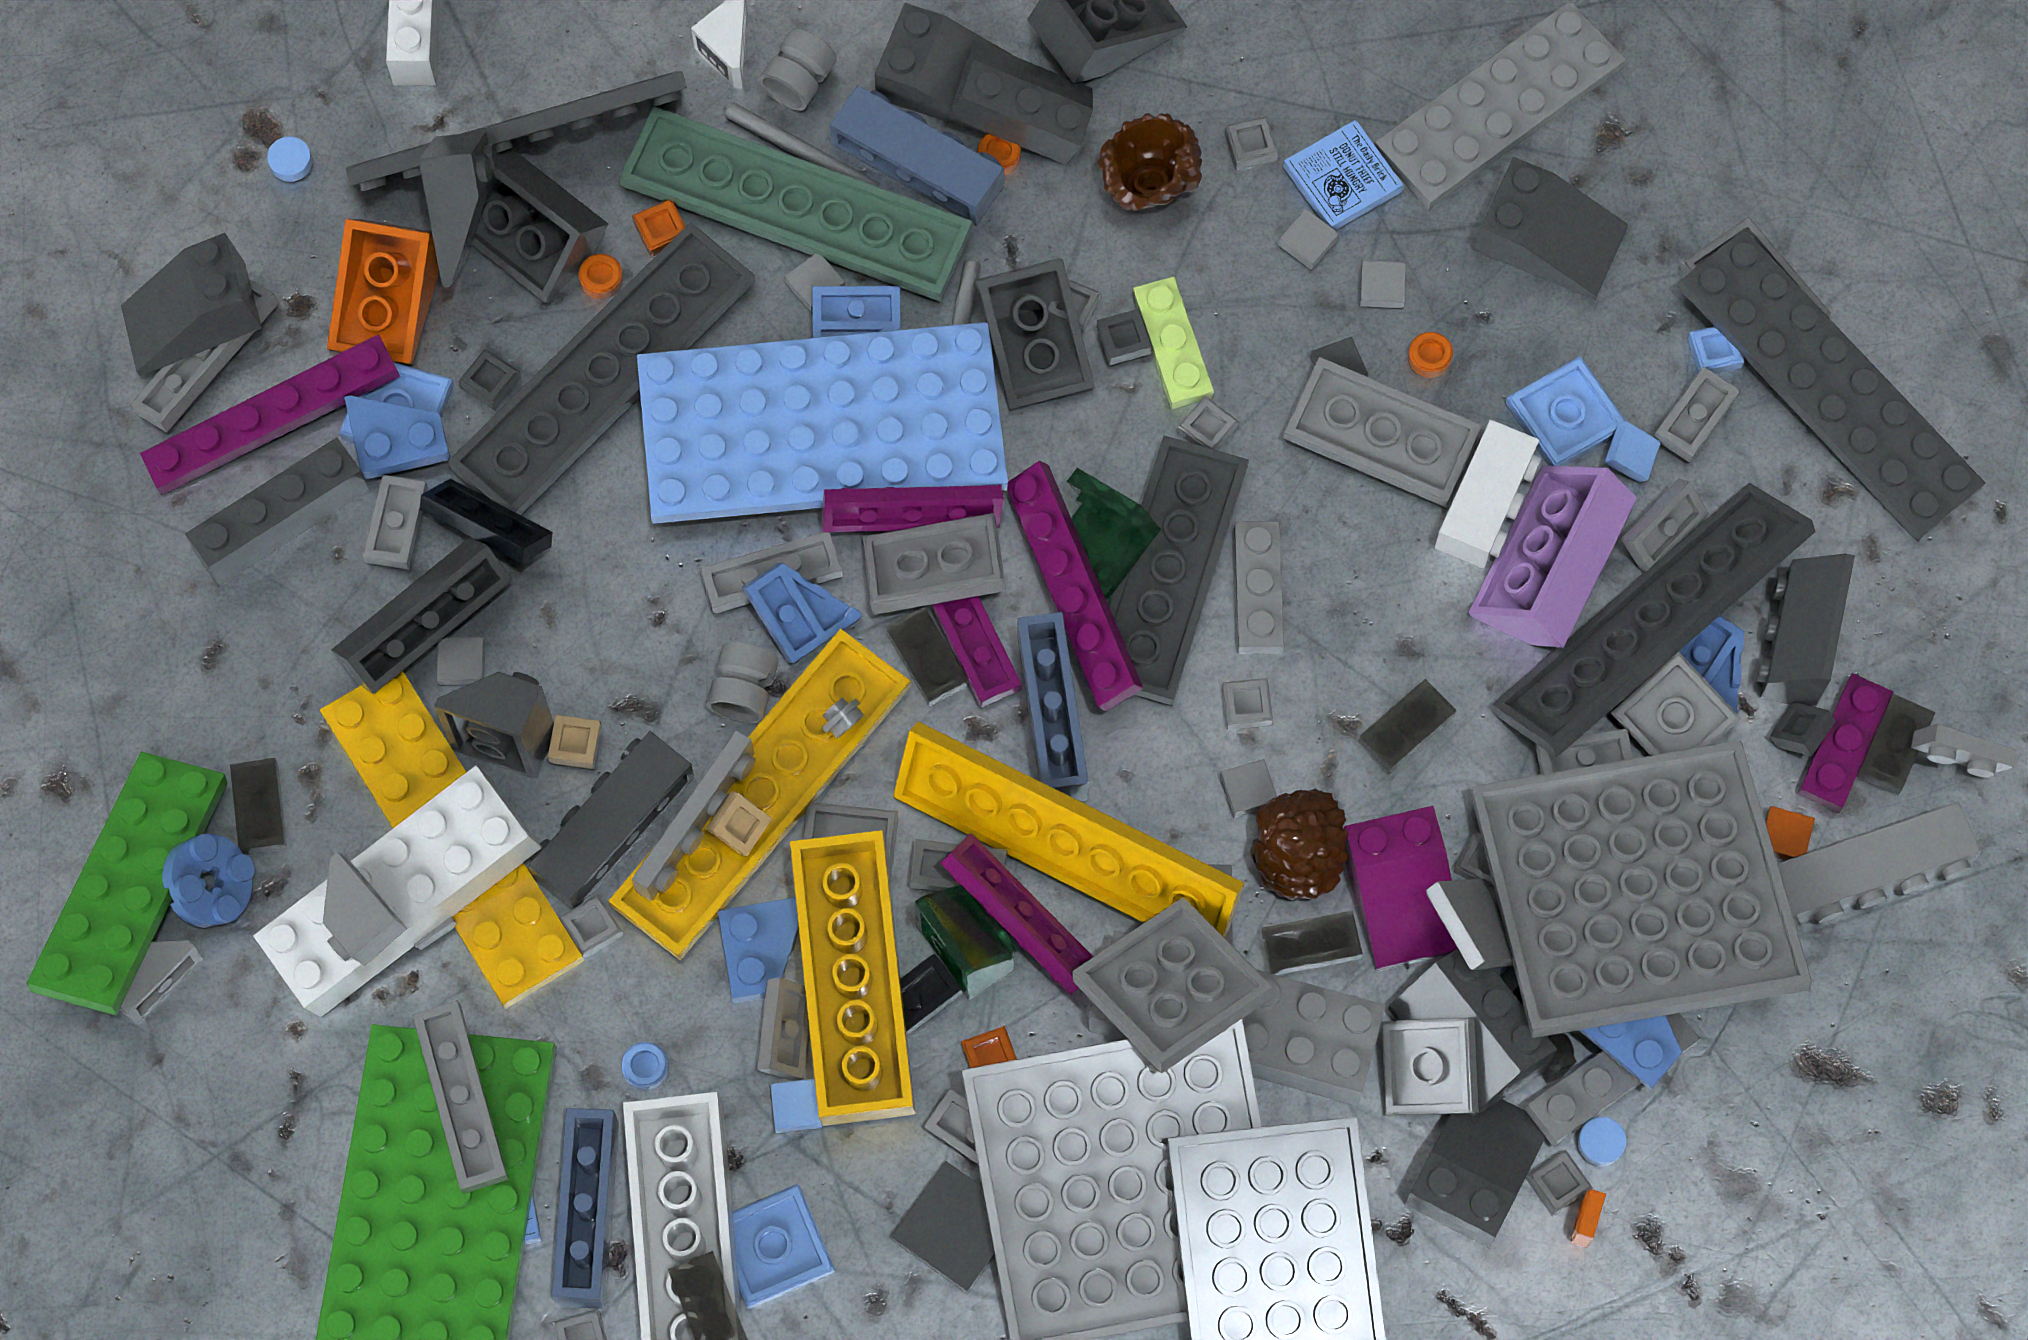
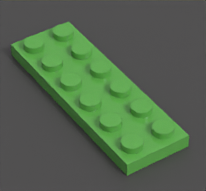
(121, 886)

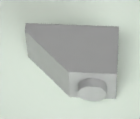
(357, 914)
(158, 974)

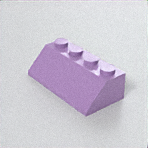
(1554, 554)

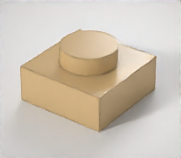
(574, 742)
(739, 823)

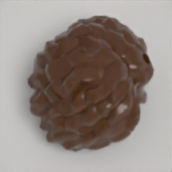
(1150, 162)
(1300, 844)

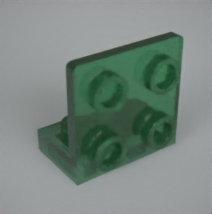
(1110, 528)

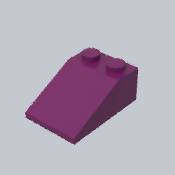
(1389, 872)

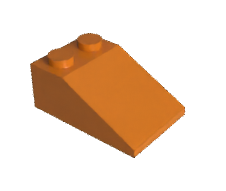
(383, 287)

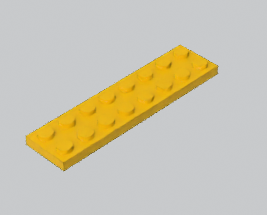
(405, 766)
(789, 773)
(1058, 832)

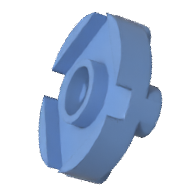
(230, 871)

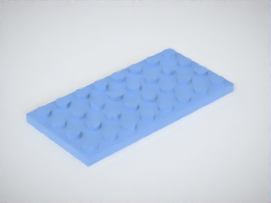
(803, 416)

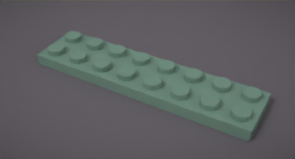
(796, 203)

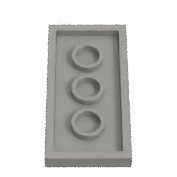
(1382, 431)

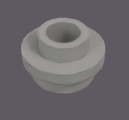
(842, 717)

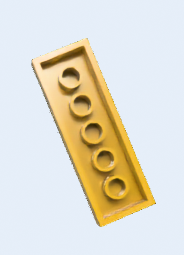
(852, 978)

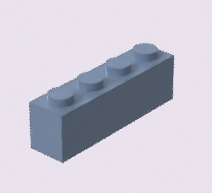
(917, 154)
(1052, 704)
(585, 1208)

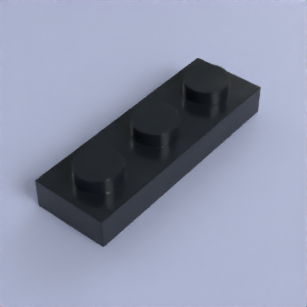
(486, 521)

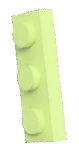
(1173, 343)

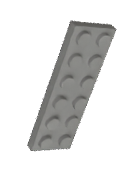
(1499, 104)

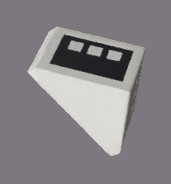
(722, 40)

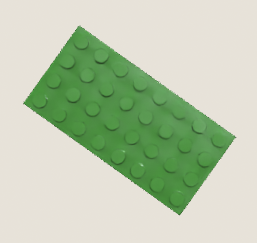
(407, 1242)

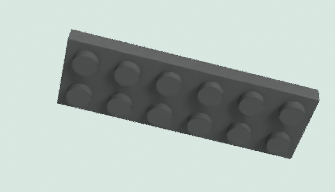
(1166, 590)

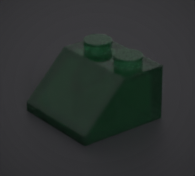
(964, 939)

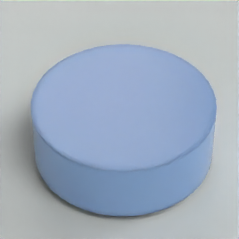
(289, 159)
(645, 1066)
(1601, 1141)

